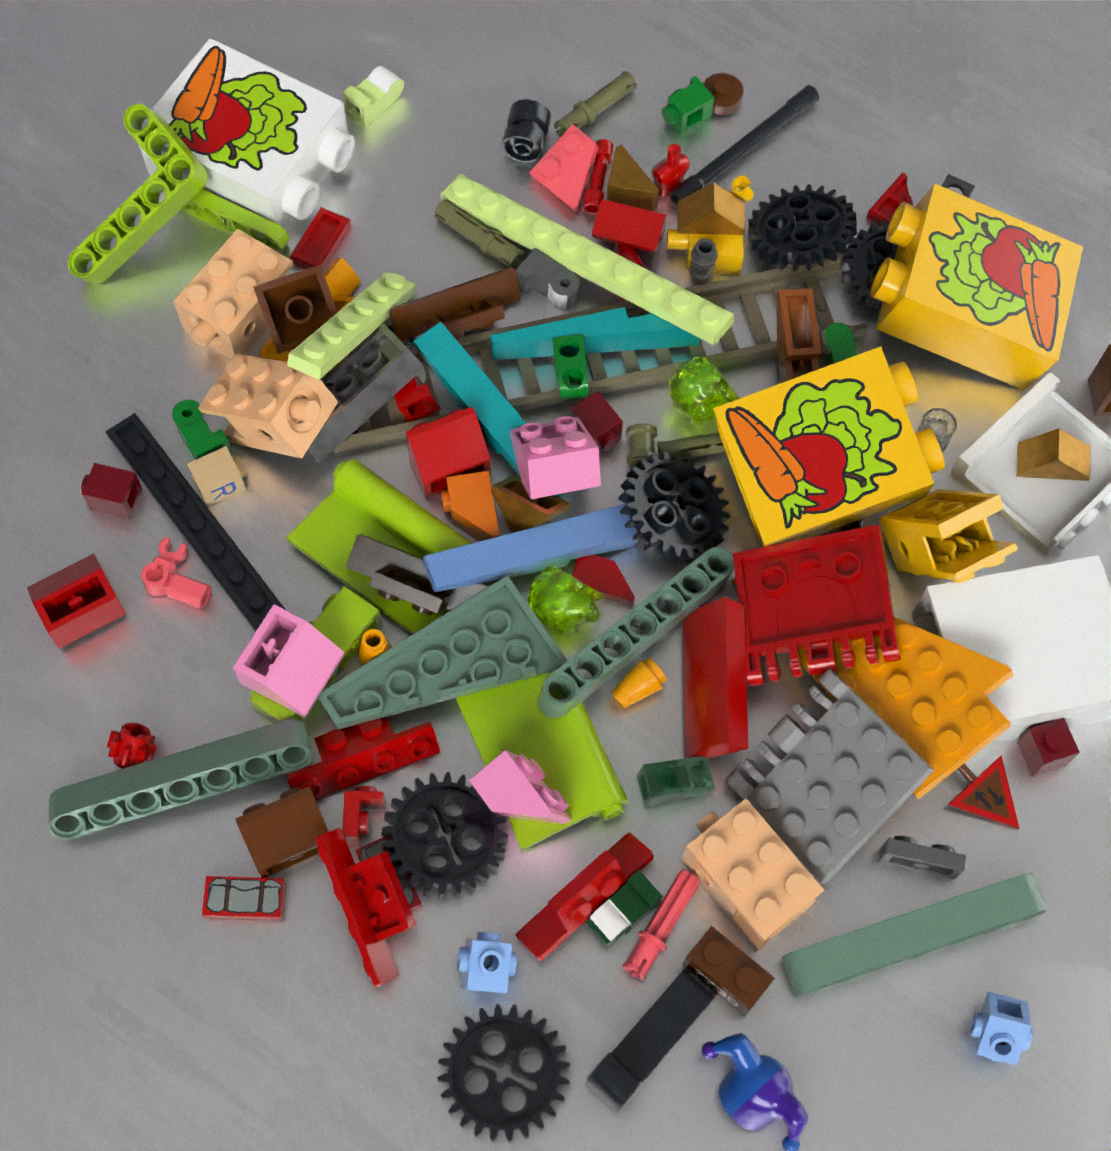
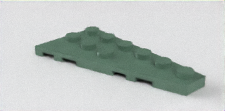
(465, 651)

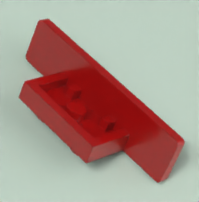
(362, 754)
(583, 896)
(370, 901)

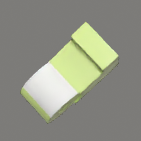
(372, 95)

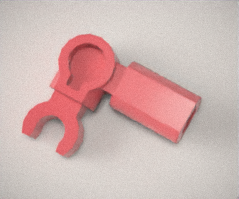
(161, 579)

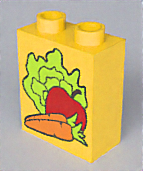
(977, 286)
(828, 448)

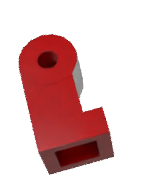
(417, 399)

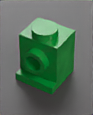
(688, 106)

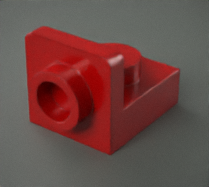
(354, 818)

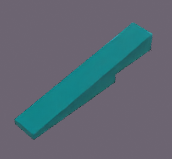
(601, 331)
(471, 389)

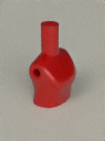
(670, 171)

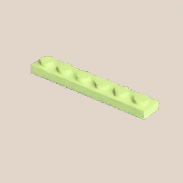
(350, 325)

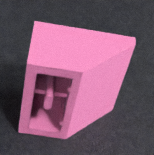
(556, 457)
(288, 661)
(516, 789)

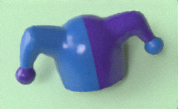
(757, 1089)

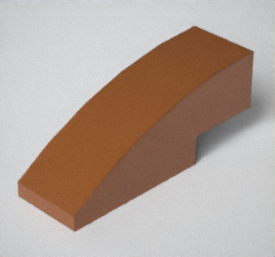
(797, 333)

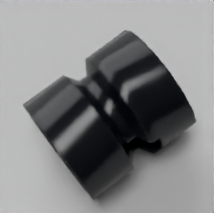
(526, 131)

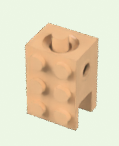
(221, 302)
(269, 405)
(750, 873)

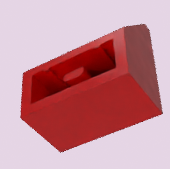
(446, 449)
(75, 601)

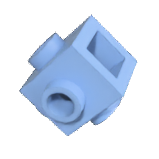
(493, 976)
(1002, 1028)

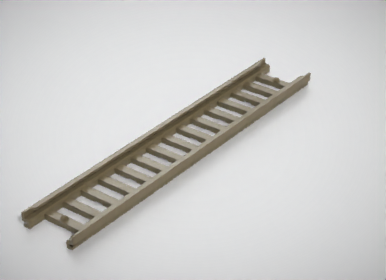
(716, 292)

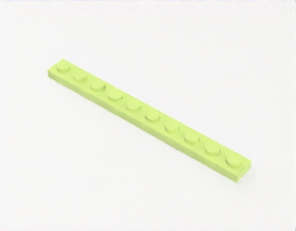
(590, 260)

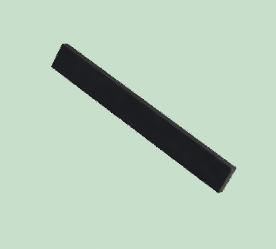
(193, 520)

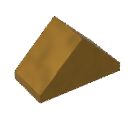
(630, 184)
(711, 212)
(1054, 457)
(521, 510)

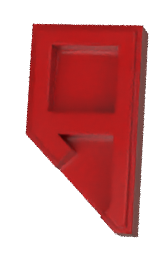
(890, 201)
(604, 577)

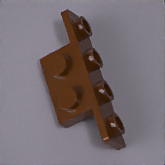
(460, 307)

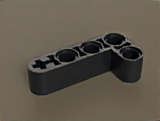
(650, 1040)

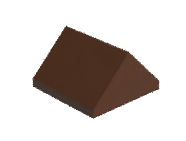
(295, 306)

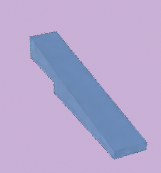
(530, 549)

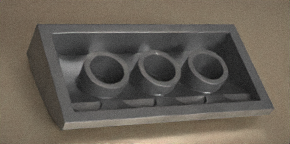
(363, 386)

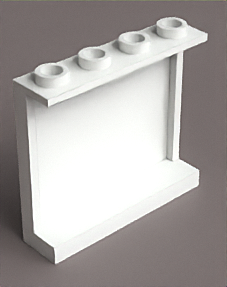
(1039, 507)

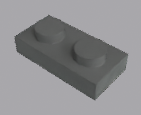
(936, 860)

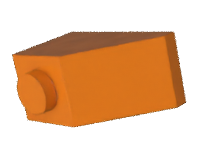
(471, 505)

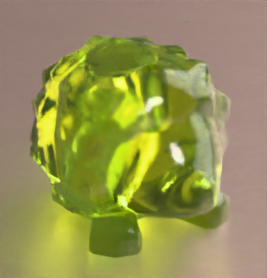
(698, 389)
(563, 601)

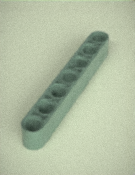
(627, 642)
(178, 779)
(913, 934)

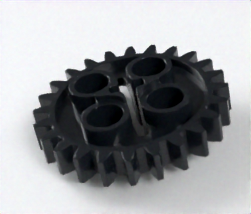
(802, 227)
(863, 263)
(682, 502)
(412, 848)
(487, 1108)

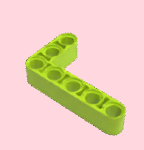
(143, 200)

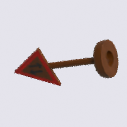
(987, 795)

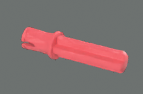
(661, 925)

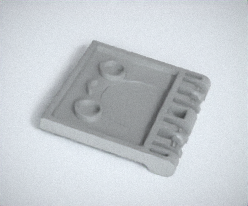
(834, 780)

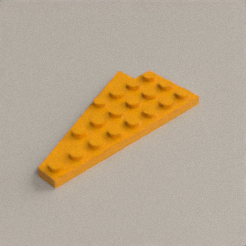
(929, 696)

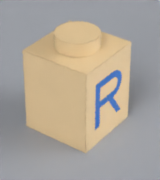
(218, 476)

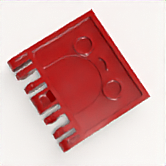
(815, 597)

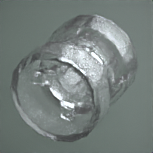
(941, 423)

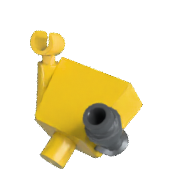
(714, 252)

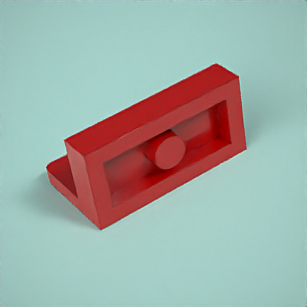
(629, 225)

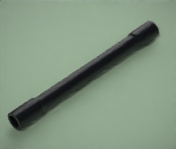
(793, 108)

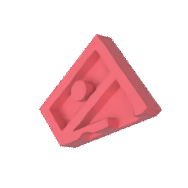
(566, 167)

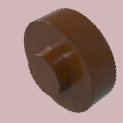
(727, 92)

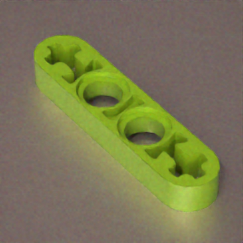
(233, 217)

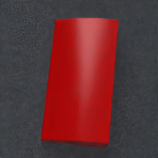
(715, 680)

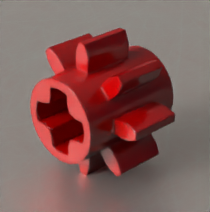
(131, 745)

